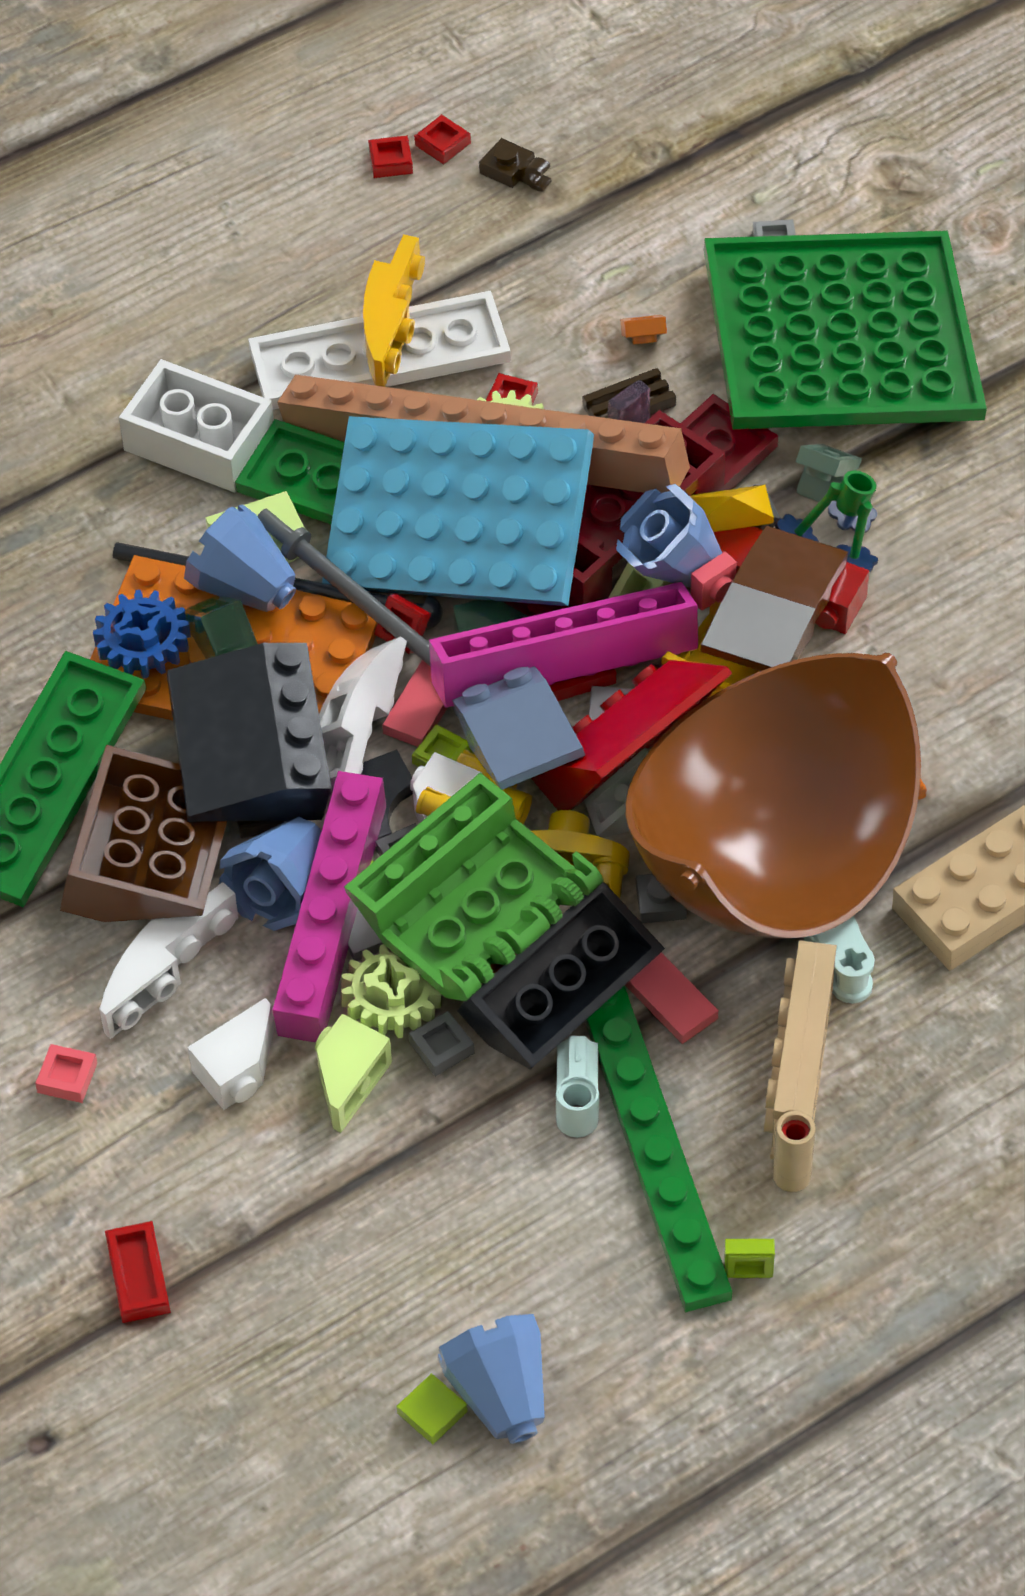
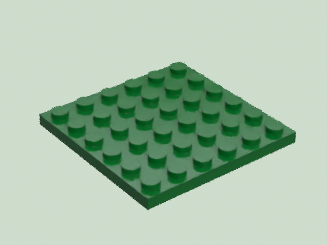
(842, 330)

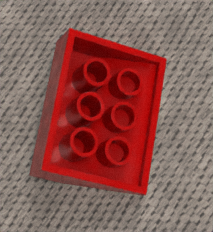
(629, 726)

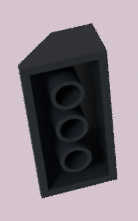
(561, 978)

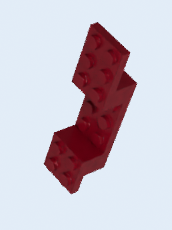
(717, 462)

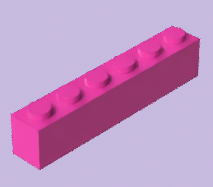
(568, 640)
(326, 911)

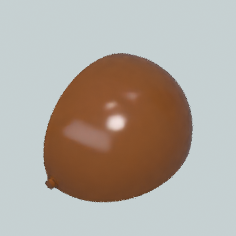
(782, 796)

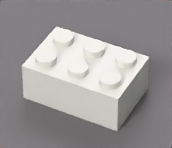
(195, 424)

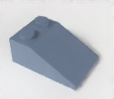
(517, 727)

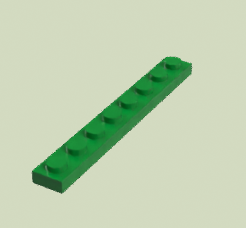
(658, 1156)

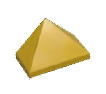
(736, 507)

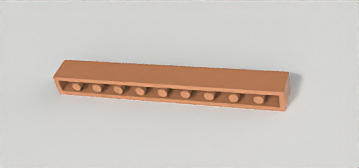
(622, 456)

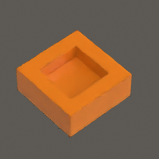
(643, 328)

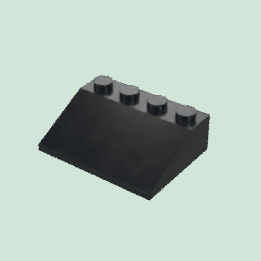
(250, 736)

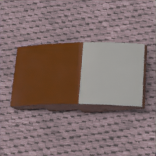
(774, 600)

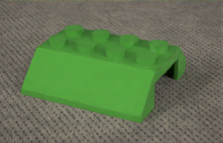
(468, 890)

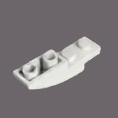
(356, 700)
(150, 963)

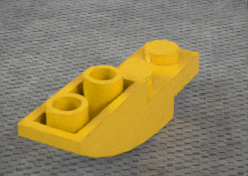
(387, 308)

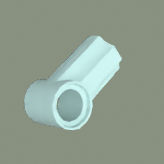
(577, 1086)

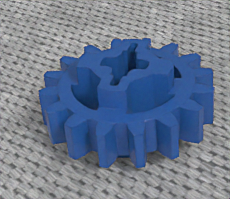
(142, 633)

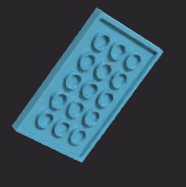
(460, 509)

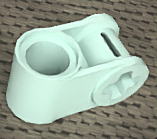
(852, 962)

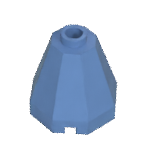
(667, 536)
(241, 562)
(272, 872)
(499, 1375)

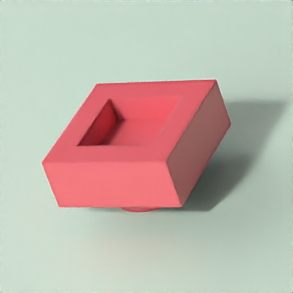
(713, 580)
(66, 1073)

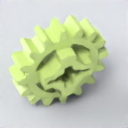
(387, 993)

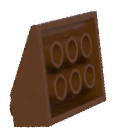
(136, 846)

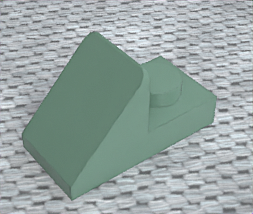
(823, 467)

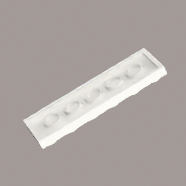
(446, 340)

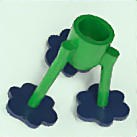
(850, 508)

